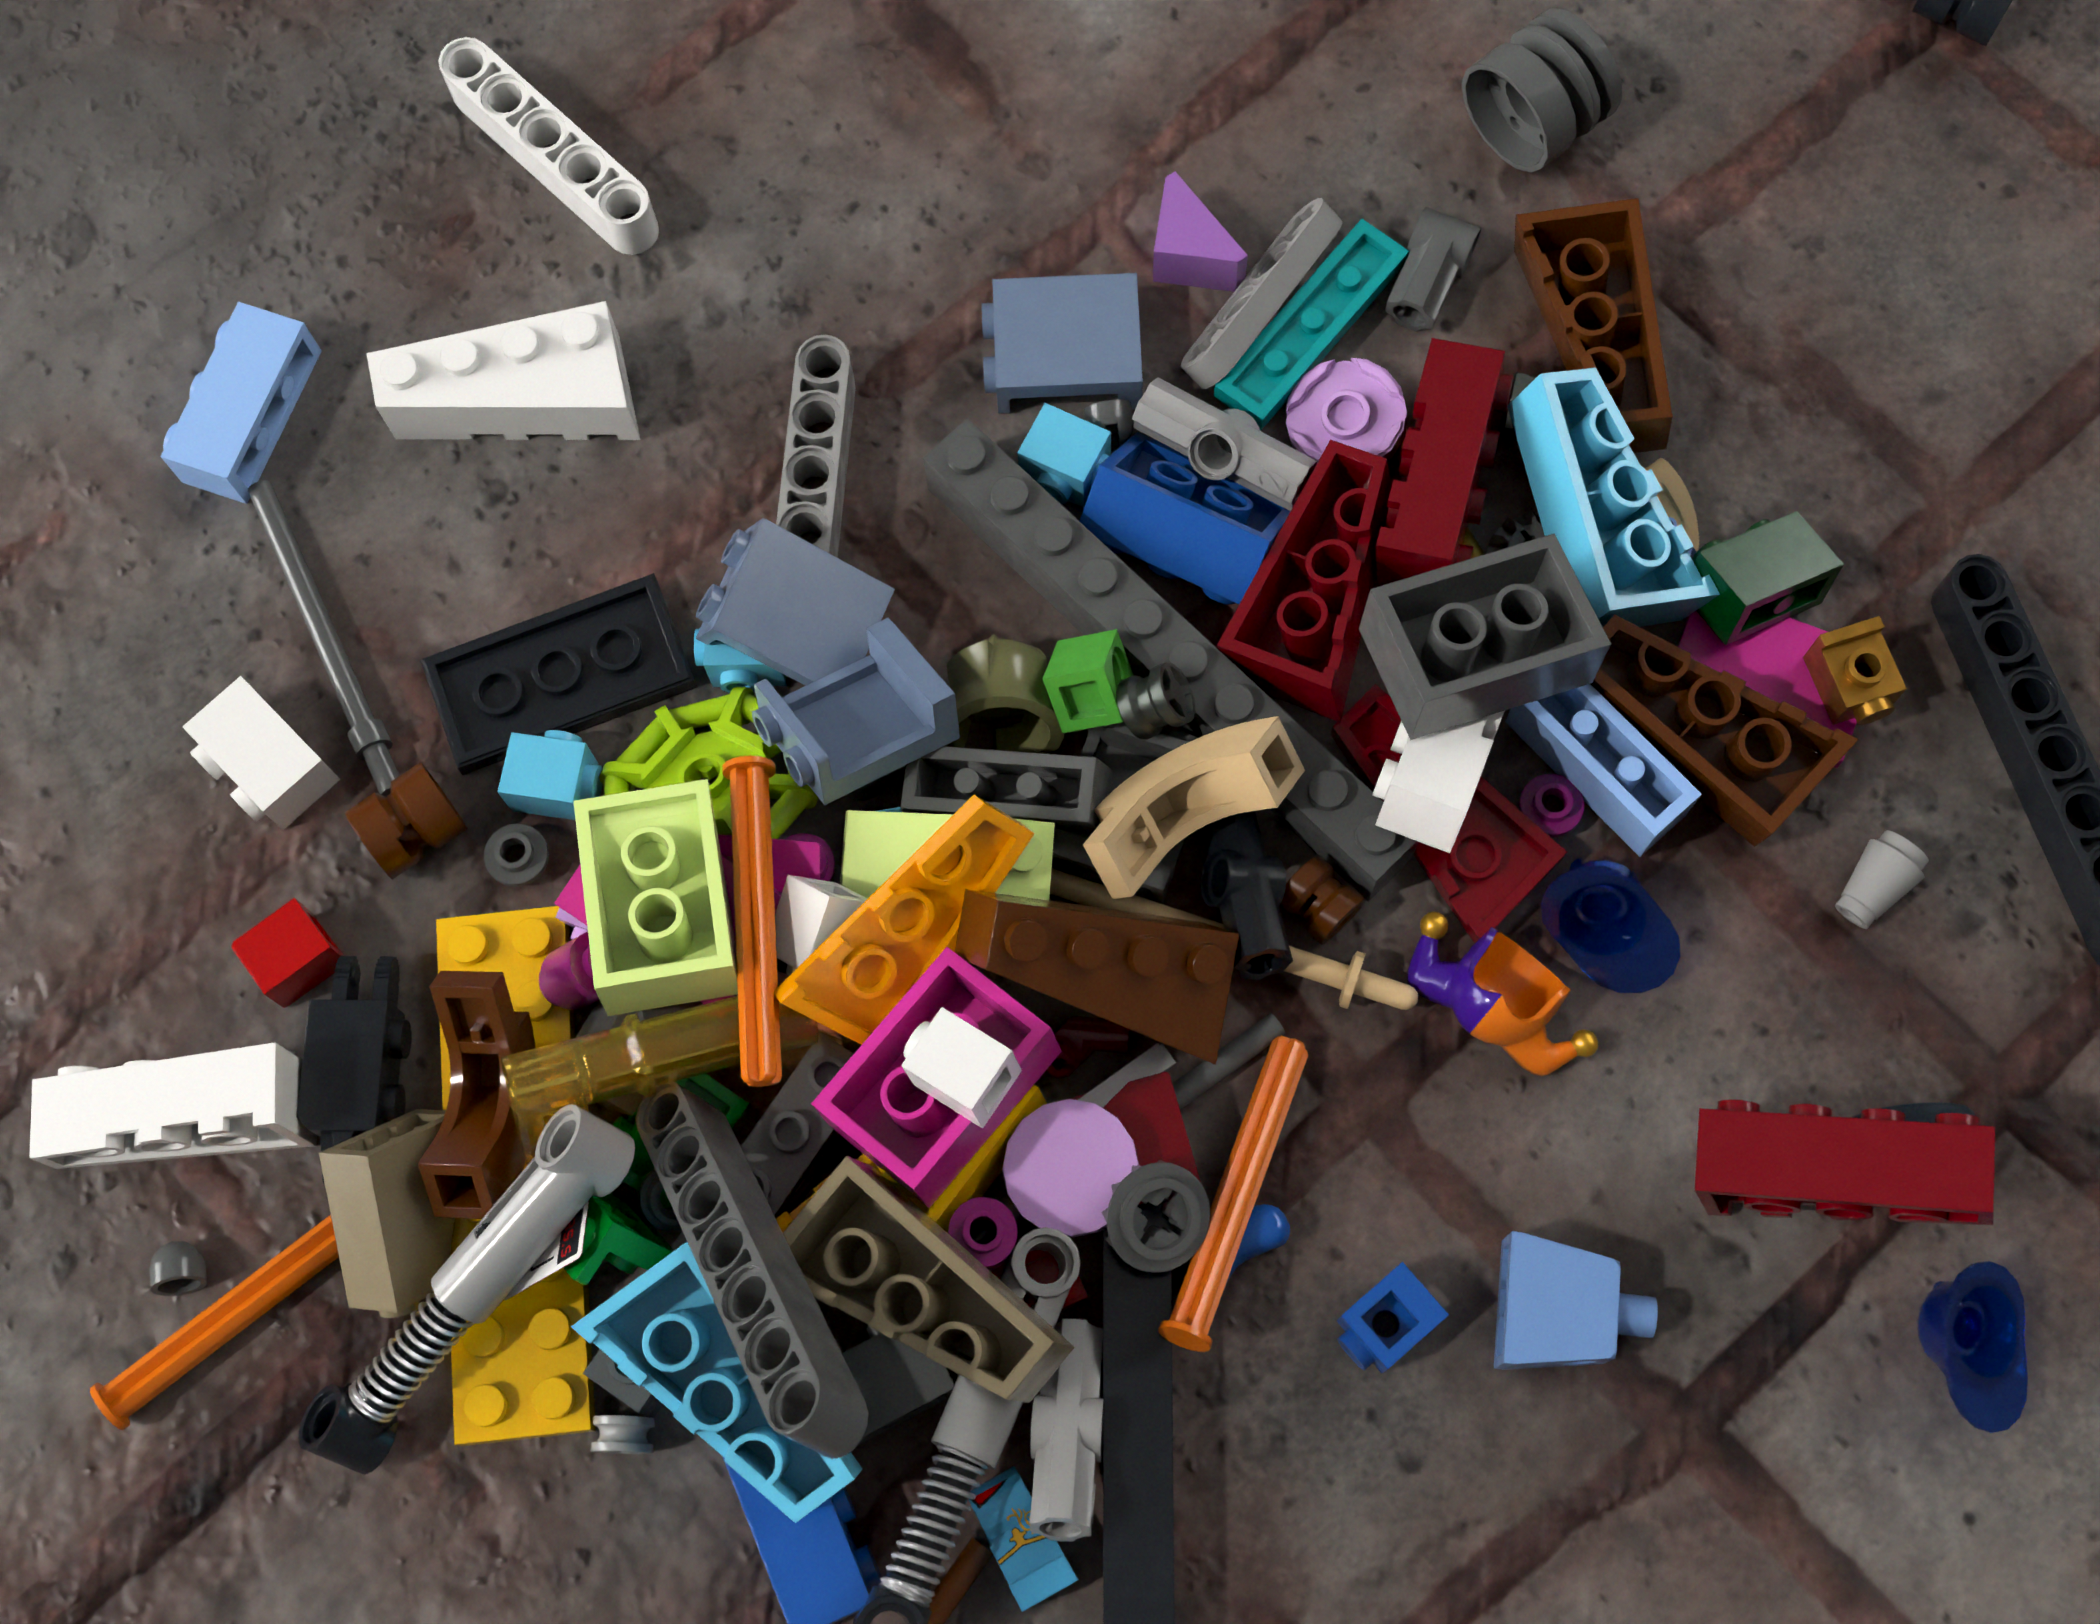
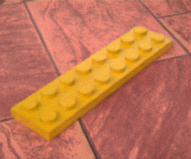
(525, 1363)

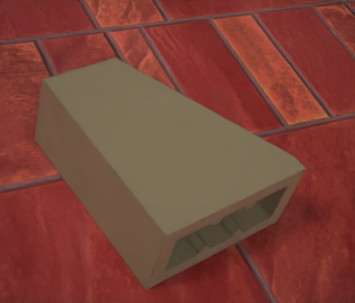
(384, 1216)

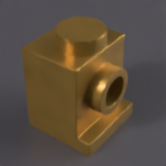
(1840, 686)

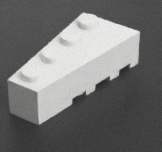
(511, 380)
(1434, 781)
(169, 1108)

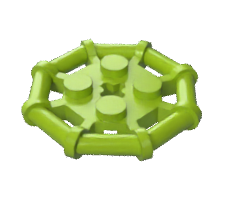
(673, 754)

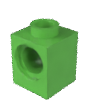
(1085, 680)

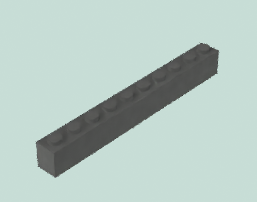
(1102, 594)

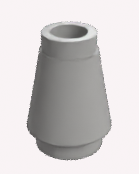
(1881, 878)

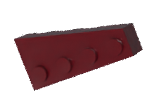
(1443, 461)
(1306, 603)
(1845, 1164)

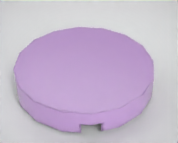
(1348, 404)
(1064, 1165)

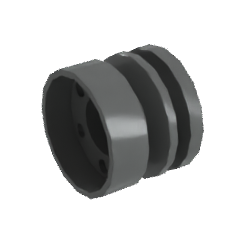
(1542, 89)

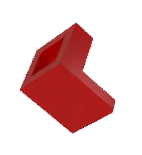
(288, 953)

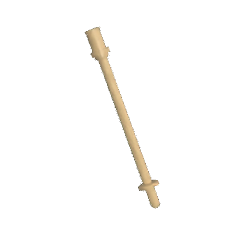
(1347, 978)

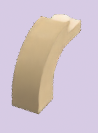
(1186, 789)

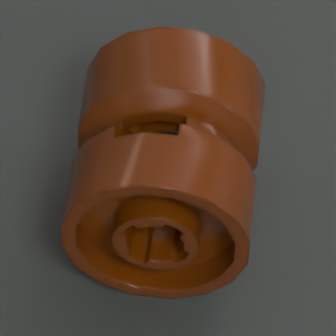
(405, 821)

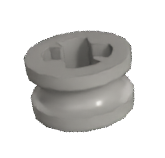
(622, 1434)

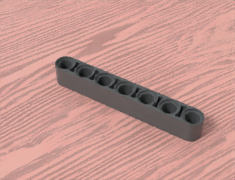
(752, 1274)

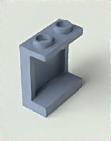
(1063, 338)
(791, 604)
(860, 717)

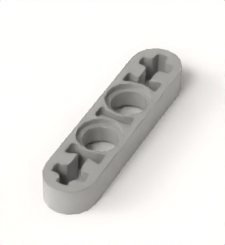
(1261, 293)

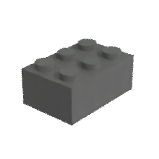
(1483, 636)

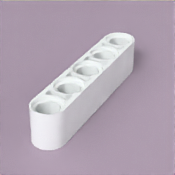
(561, 167)

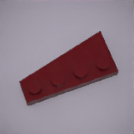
(1498, 848)

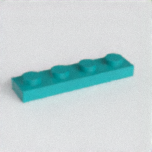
(1312, 322)

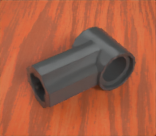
(1437, 255)

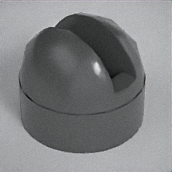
(1113, 416)
(177, 1269)

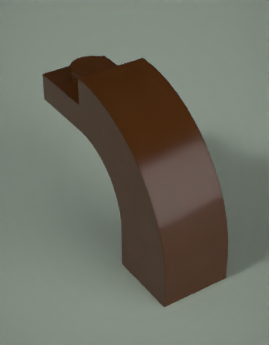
(477, 1143)

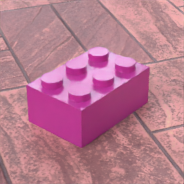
(901, 1125)

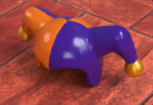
(1498, 996)

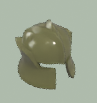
(1004, 681)

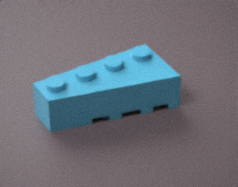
(1604, 502)
(677, 1347)

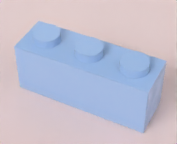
(241, 402)
(1608, 763)

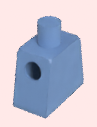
(1562, 1306)

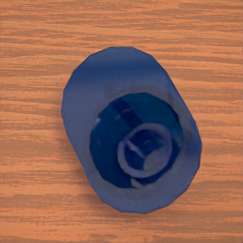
(1611, 926)
(1978, 1342)

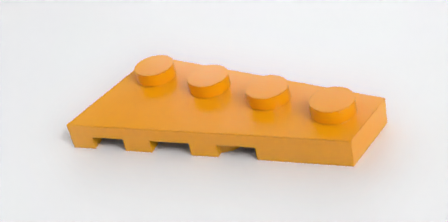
(905, 923)

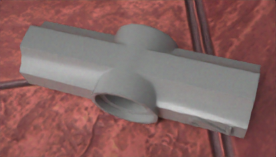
(1193, 427)
(1068, 1438)

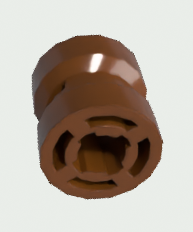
(1321, 899)

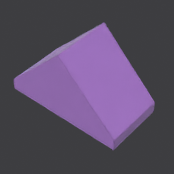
(1193, 244)

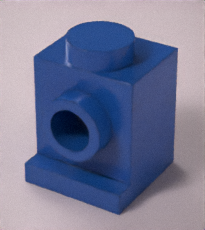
(1406, 1302)

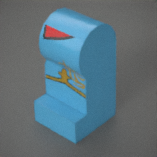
(1027, 1559)

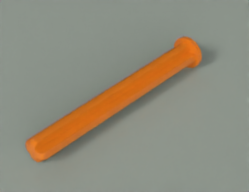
(755, 919)
(1236, 1196)
(216, 1325)

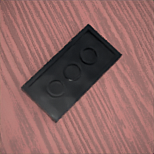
(558, 672)

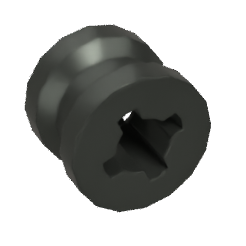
(1155, 701)

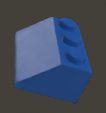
(1178, 522)

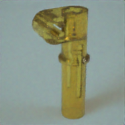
(631, 1060)

